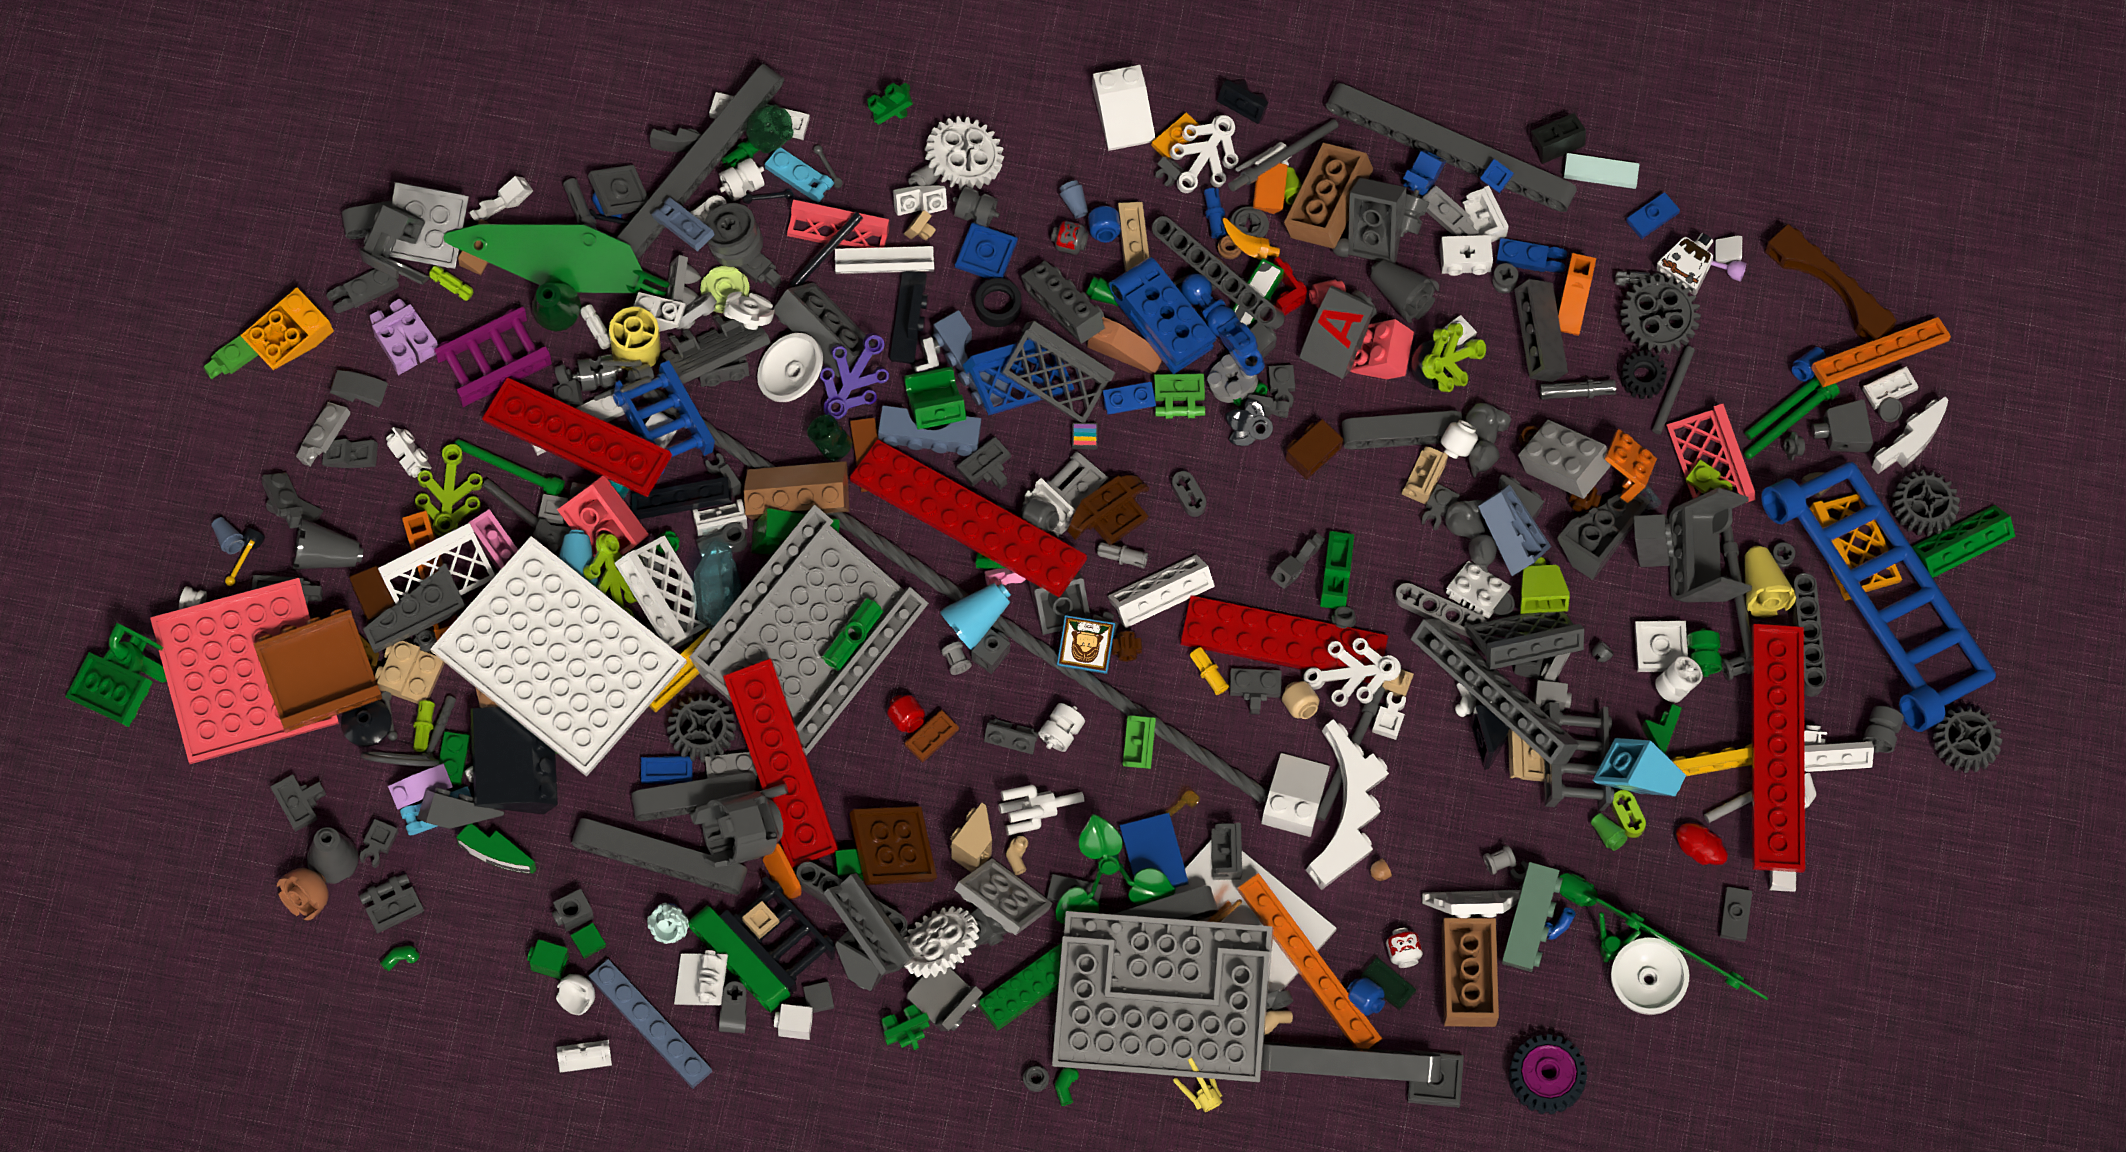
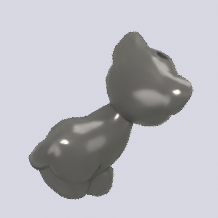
(1487, 423)
(1465, 520)

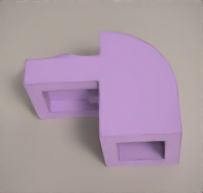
(413, 788)

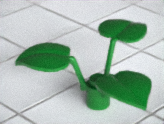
(1103, 842)

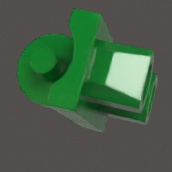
(891, 104)
(916, 1023)

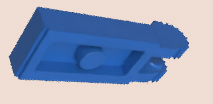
(1530, 256)

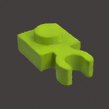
(1706, 478)

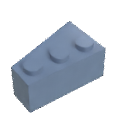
(1513, 530)

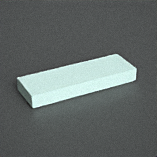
(1601, 170)

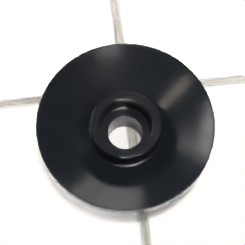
(368, 732)

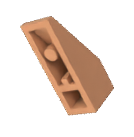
(1125, 346)

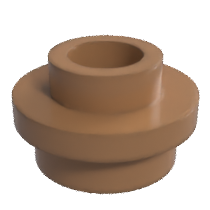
(1223, 243)

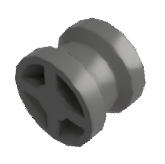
(1507, 283)

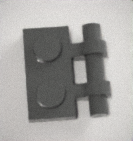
(393, 909)

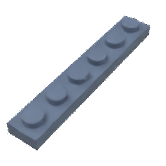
(650, 1024)

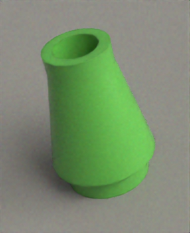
(1609, 832)

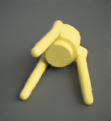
(1208, 1097)

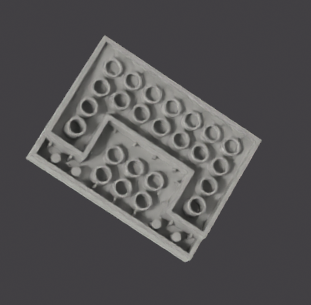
(1162, 992)

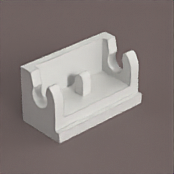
(1486, 214)
(1046, 493)
(716, 519)

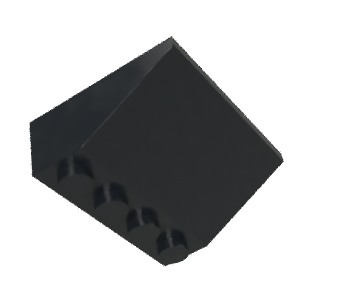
(511, 764)

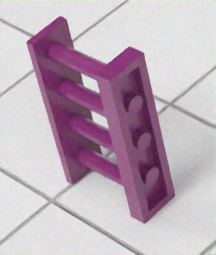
(493, 380)

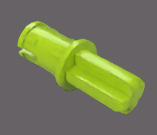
(423, 725)

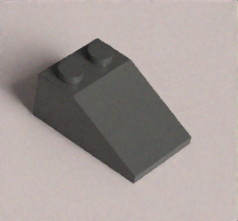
(1376, 219)

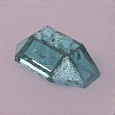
(716, 584)

